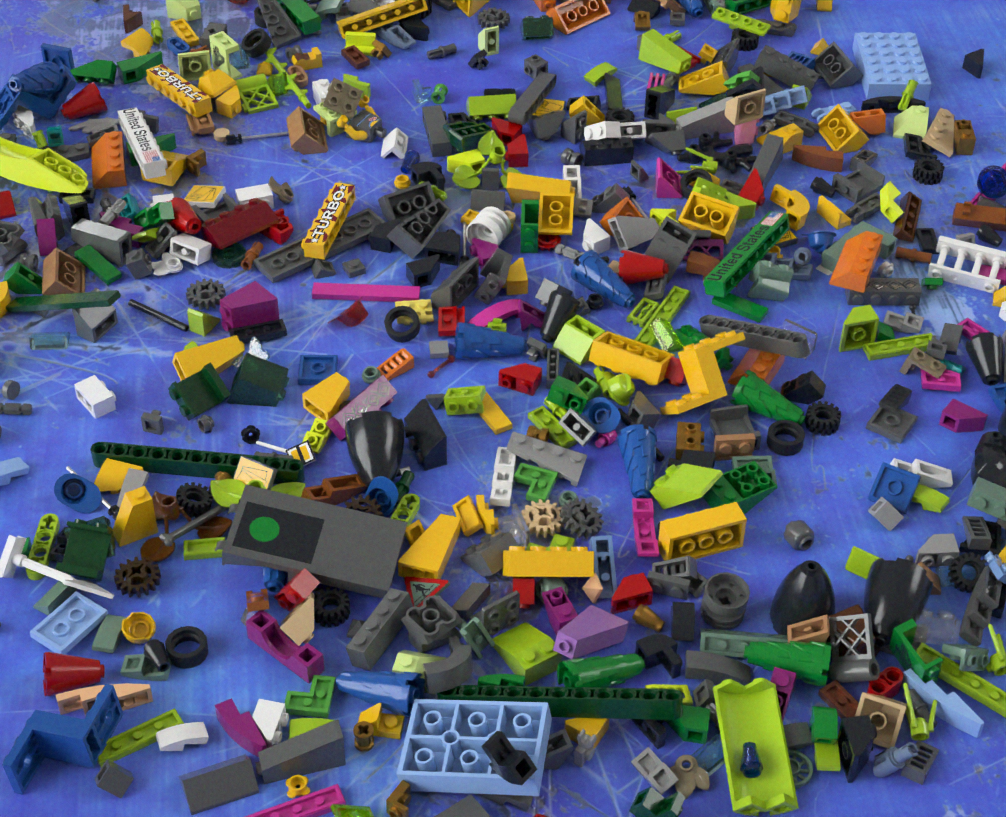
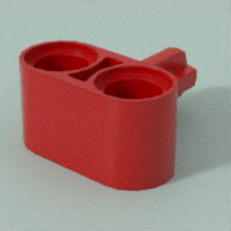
(888, 683)

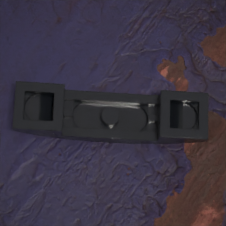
(888, 103)

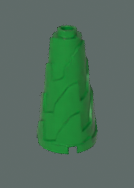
(765, 400)
(806, 659)
(599, 671)

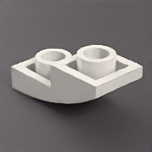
(177, 736)

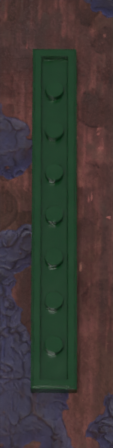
(63, 301)

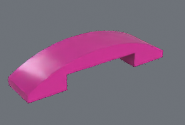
(499, 310)
(644, 528)

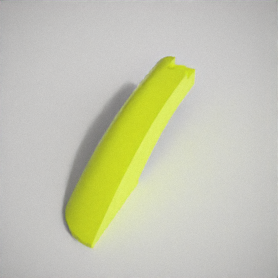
(40, 168)

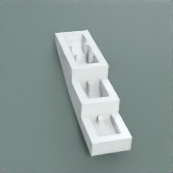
(503, 477)

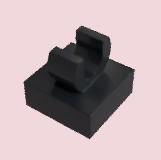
(477, 59)

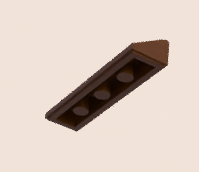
(906, 224)

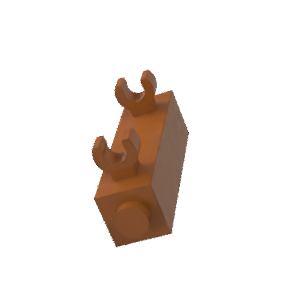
(976, 215)

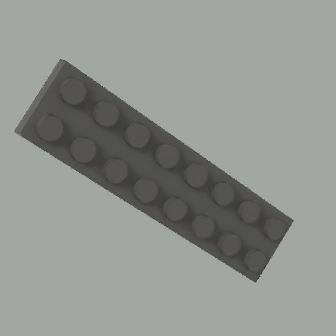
(291, 257)

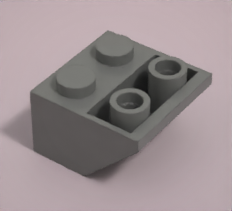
(94, 321)
(487, 556)

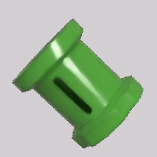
(442, 94)

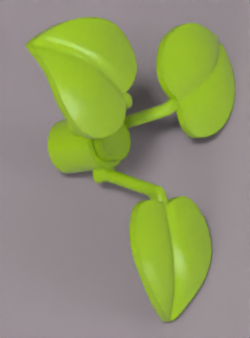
(490, 146)
(230, 490)

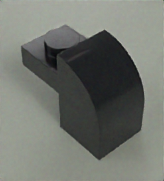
(428, 172)
(682, 621)
(658, 650)
(507, 762)

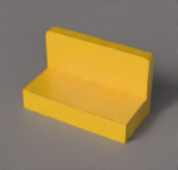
(832, 213)

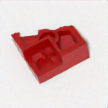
(281, 231)

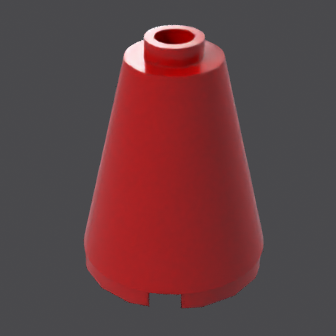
(84, 103)
(185, 218)
(640, 267)
(69, 672)

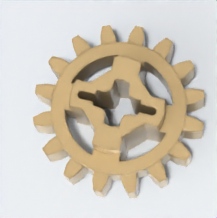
(542, 518)

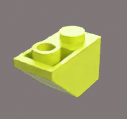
(470, 158)

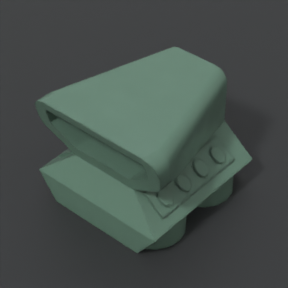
(770, 281)

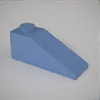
(604, 564)

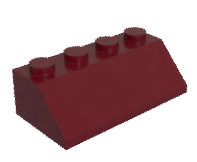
(238, 223)

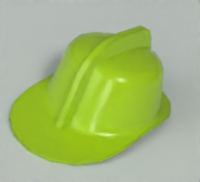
(619, 387)

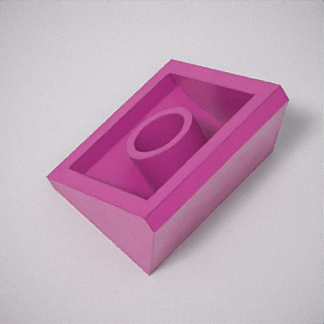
(667, 181)

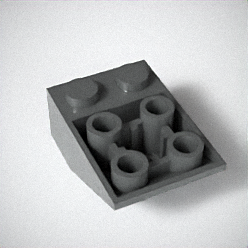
(671, 244)

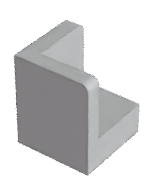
(885, 514)

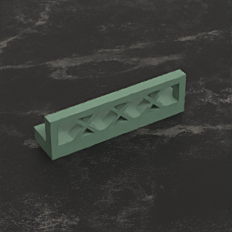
(732, 642)

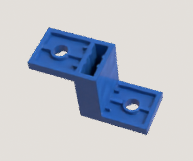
(40, 103)
(62, 739)

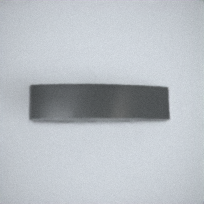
(980, 606)

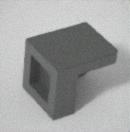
(114, 778)

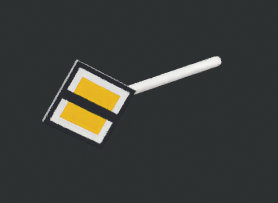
(301, 451)

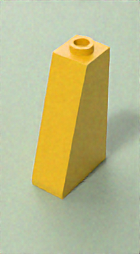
(529, 187)
(219, 353)
(431, 550)

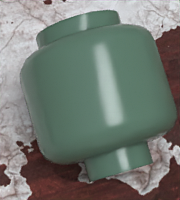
(549, 583)

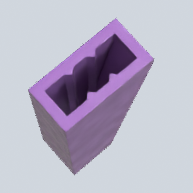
(590, 632)

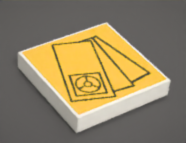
(205, 196)

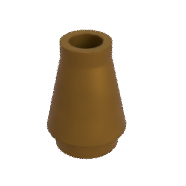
(648, 618)

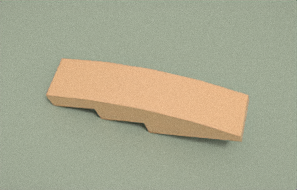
(128, 694)

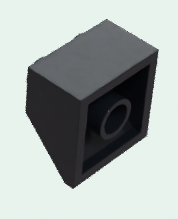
(855, 744)

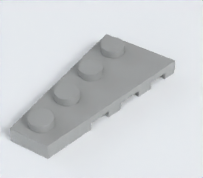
(550, 456)

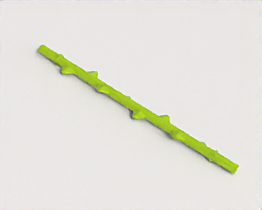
(291, 84)

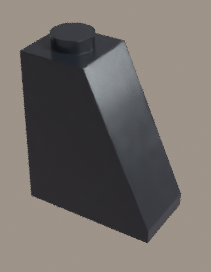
(658, 101)
(75, 208)

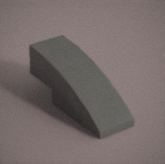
(715, 668)

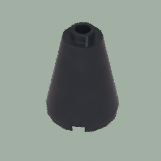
(558, 311)
(987, 356)

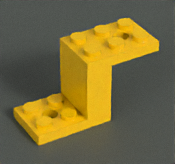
(702, 372)

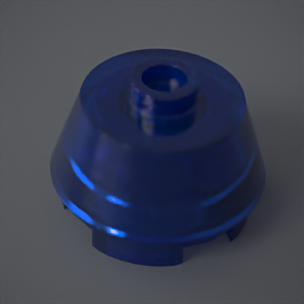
(992, 182)

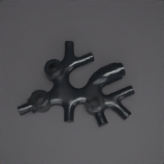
(729, 158)

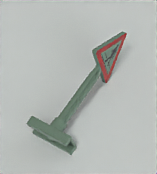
(472, 632)

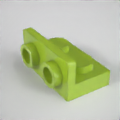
(710, 189)
(464, 400)

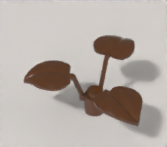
(167, 508)

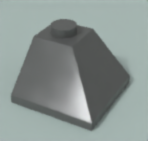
(546, 124)
(668, 141)

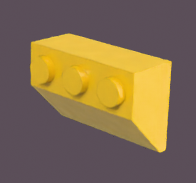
(841, 131)
(710, 214)

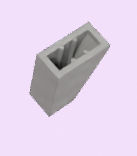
(632, 230)

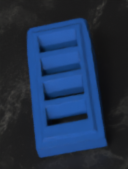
(809, 61)

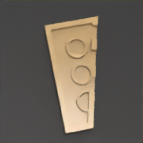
(941, 132)

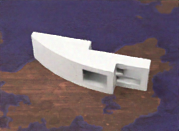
(24, 121)

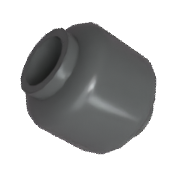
(799, 535)

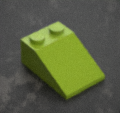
(683, 484)
(527, 652)

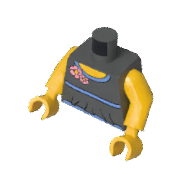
(364, 125)

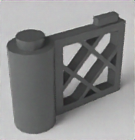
(853, 667)

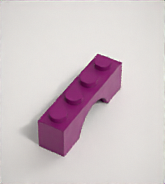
(301, 660)

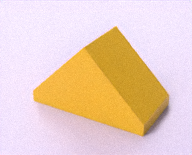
(592, 726)

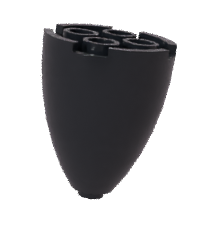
(375, 445)
(894, 595)
(802, 596)

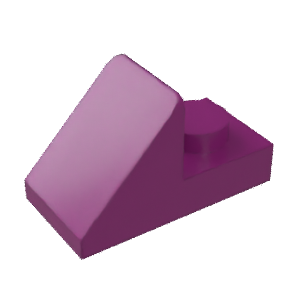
(529, 314)

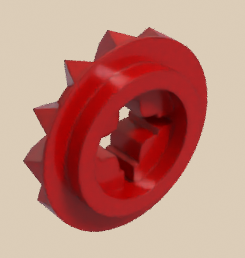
(552, 242)

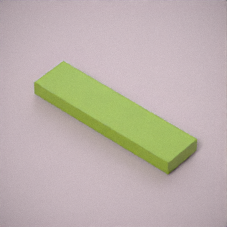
(896, 347)
(138, 737)

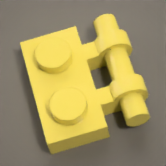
(422, 308)

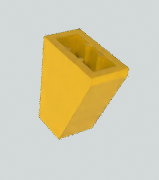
(325, 397)
(135, 517)

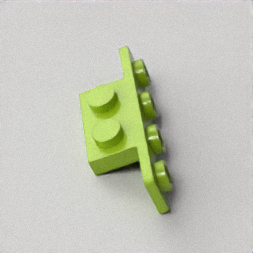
(740, 21)

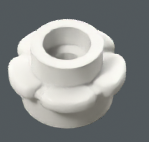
(886, 269)

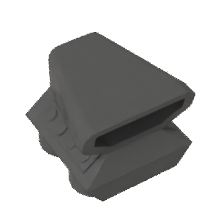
(45, 210)
(10, 241)
(431, 624)

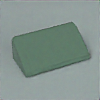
(54, 598)

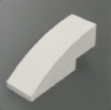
(572, 174)
(931, 475)

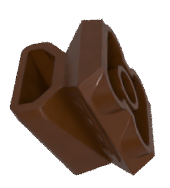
(851, 637)

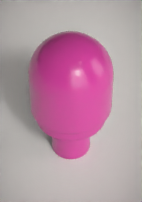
(606, 439)

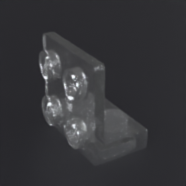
(937, 627)

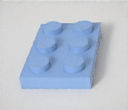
(69, 623)

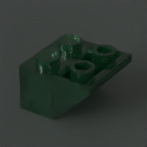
(537, 28)

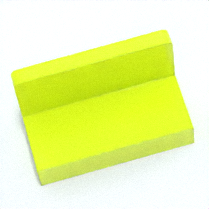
(361, 40)

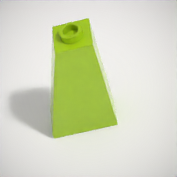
(663, 53)

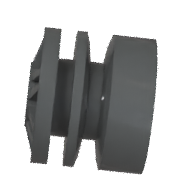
(724, 601)

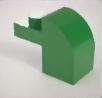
(824, 725)

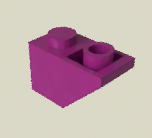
(482, 250)
(962, 418)
(558, 608)

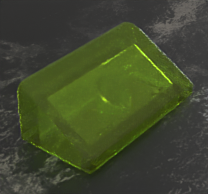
(666, 335)

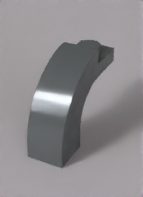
(451, 671)

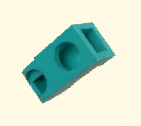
(55, 136)

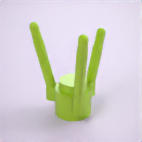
(708, 165)
(998, 660)
(918, 726)

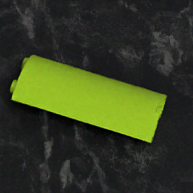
(755, 716)

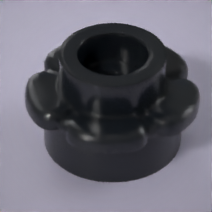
(595, 301)
(250, 439)

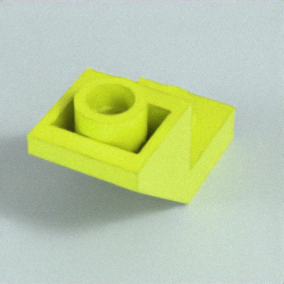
(887, 204)

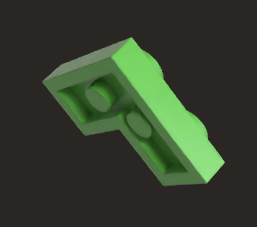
(539, 479)
(315, 703)

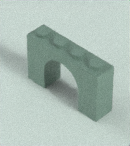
(831, 255)

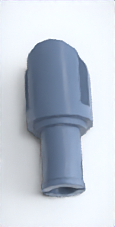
(802, 255)
(893, 759)

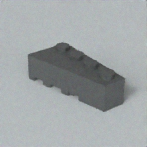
(417, 230)

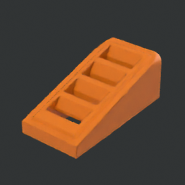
(401, 357)

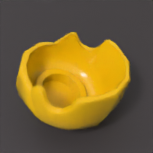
(138, 627)

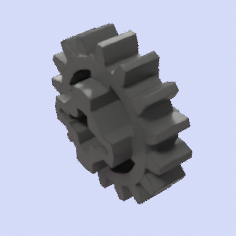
(493, 17)
(205, 294)
(581, 518)

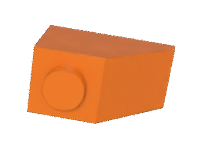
(871, 121)

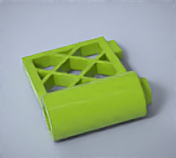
(253, 85)

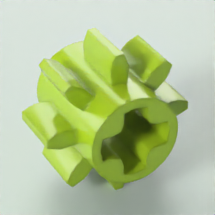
(497, 325)

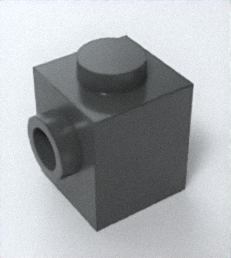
(139, 263)

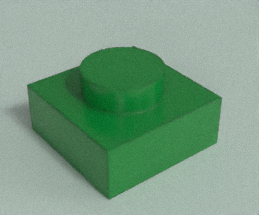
(932, 283)

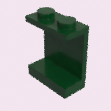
(199, 392)
(86, 550)

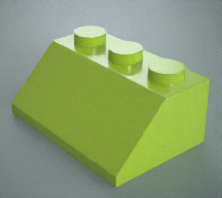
(490, 106)

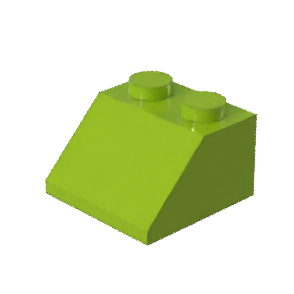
(859, 328)

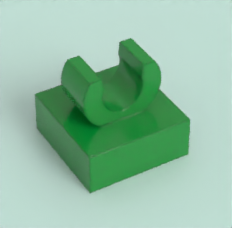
(724, 359)

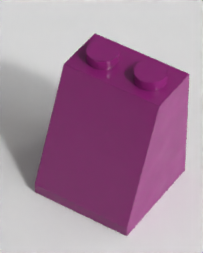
(248, 307)

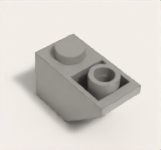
(938, 551)

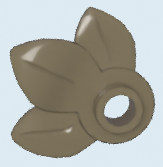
(283, 191)
(690, 777)

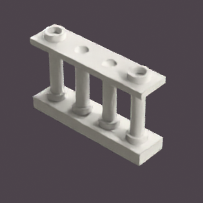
(971, 252)

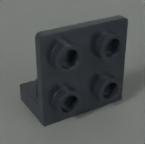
(748, 86)

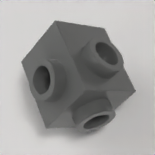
(534, 65)

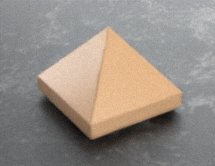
(593, 588)

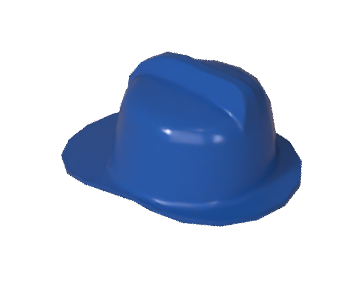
(820, 240)
(602, 414)
(384, 492)
(77, 493)

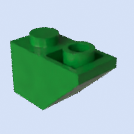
(567, 395)
(692, 725)

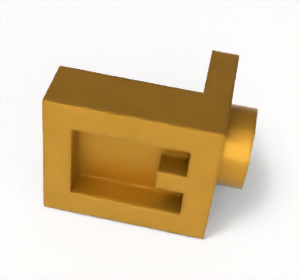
(642, 20)
(196, 161)
(398, 801)

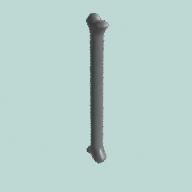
(169, 538)

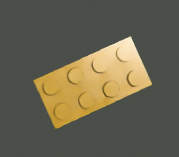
(630, 357)
(702, 532)
(552, 563)

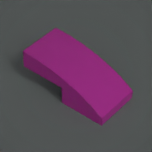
(46, 236)

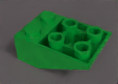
(742, 485)

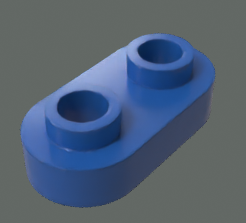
(177, 45)

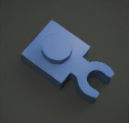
(996, 566)

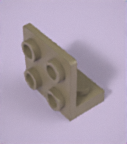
(342, 98)

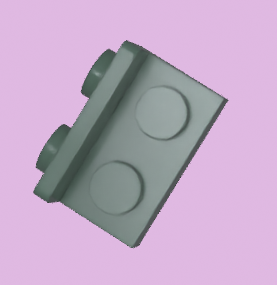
(971, 657)

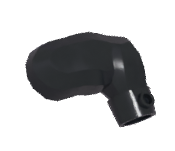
(990, 459)

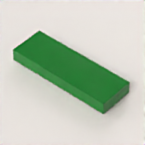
(98, 264)
(741, 307)

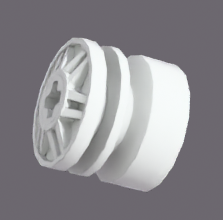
(489, 225)

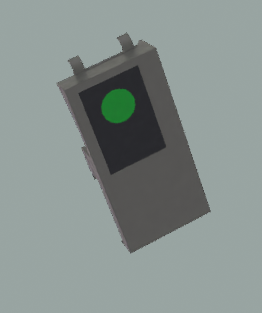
(330, 541)

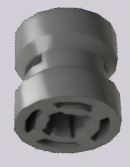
(571, 158)

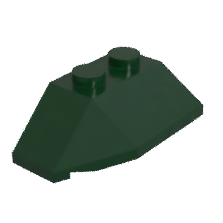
(466, 135)

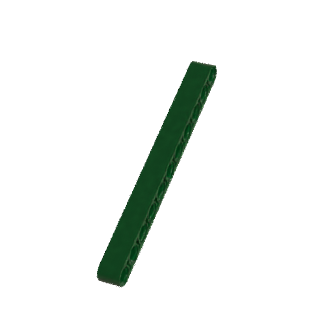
(191, 462)
(581, 701)

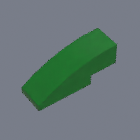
(154, 216)

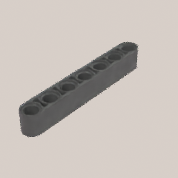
(532, 98)
(758, 336)

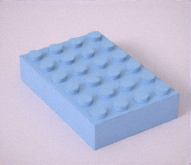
(889, 63)
(446, 740)

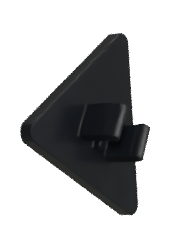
(575, 374)

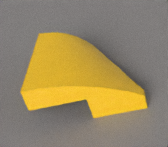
(138, 42)
(112, 475)

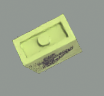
(221, 47)

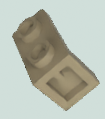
(923, 361)

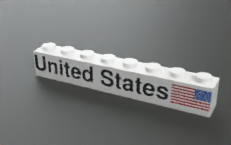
(142, 143)

